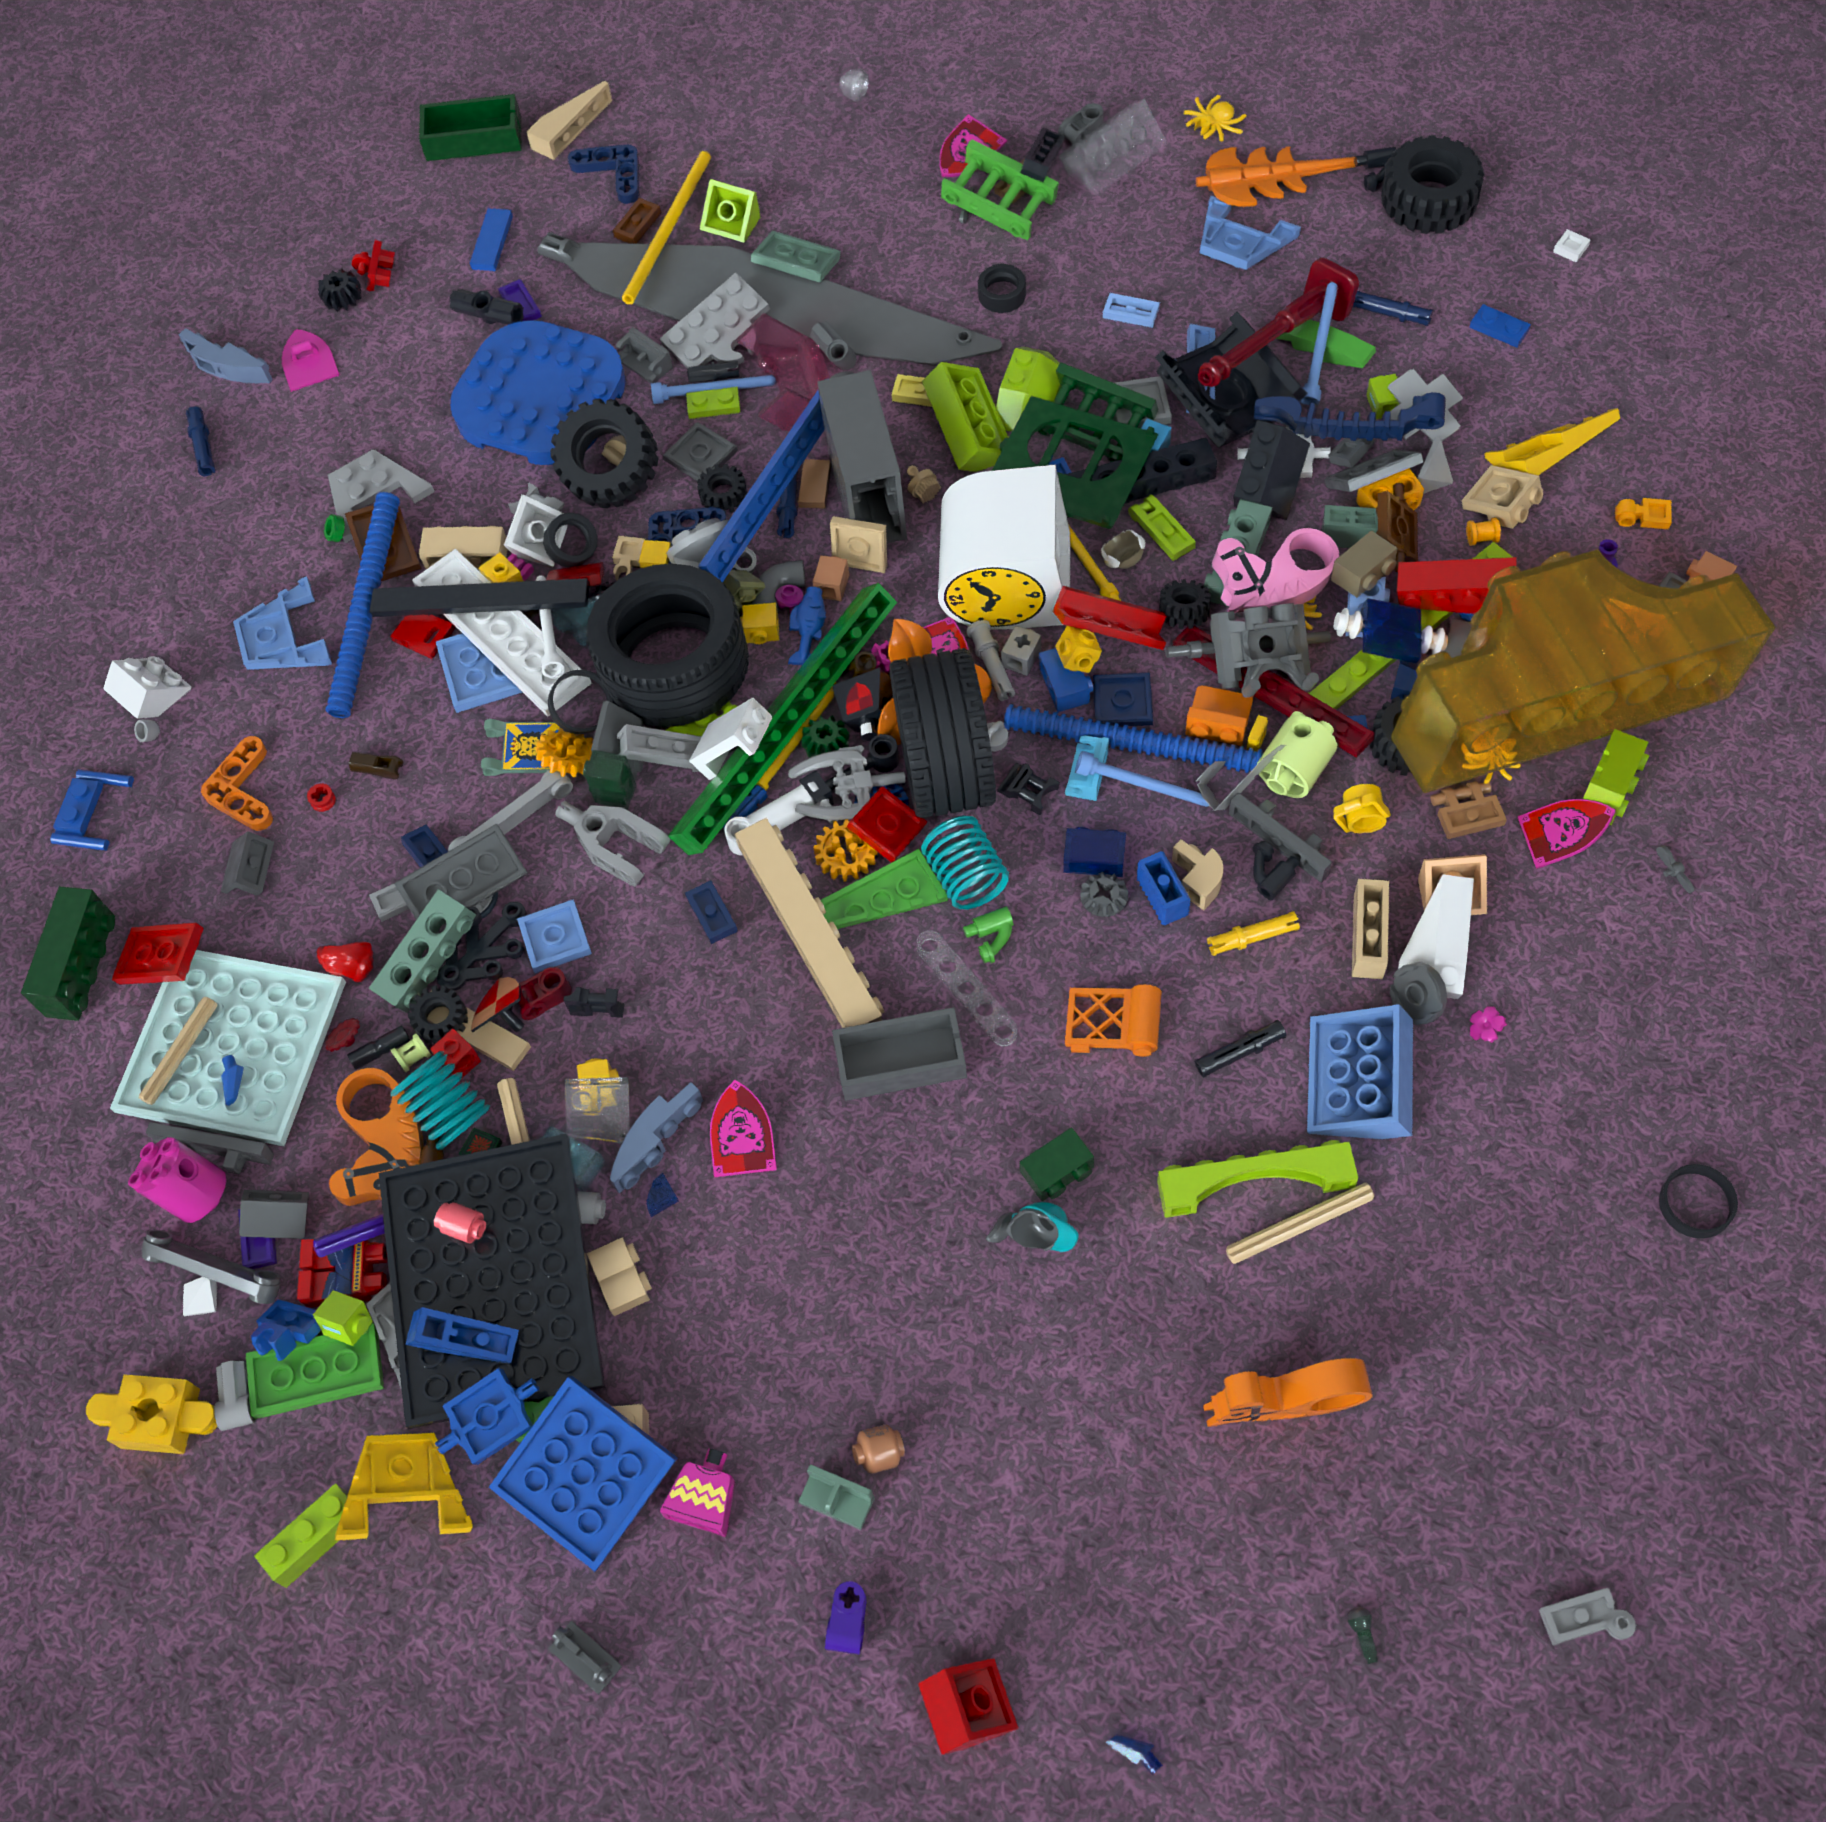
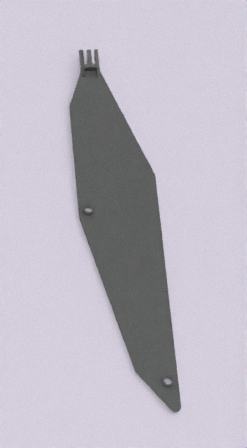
(692, 272)

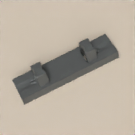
(1261, 823)
(234, 1150)

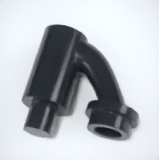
(1374, 159)
(1278, 877)

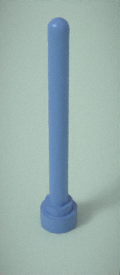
(1312, 386)
(662, 392)
(1089, 764)

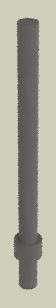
(1196, 649)

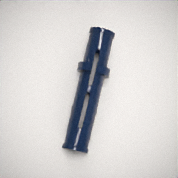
(1392, 308)
(199, 433)
(787, 509)

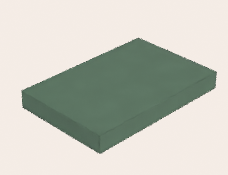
(796, 256)

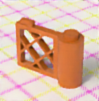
(1138, 1025)

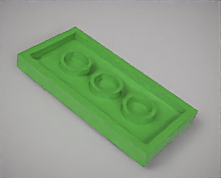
(313, 1374)

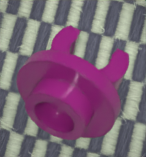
(789, 596)

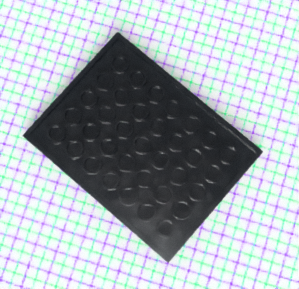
(519, 1275)

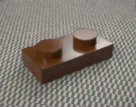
(636, 221)

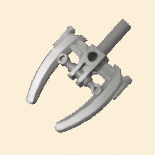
(858, 782)

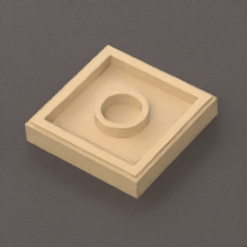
(860, 543)

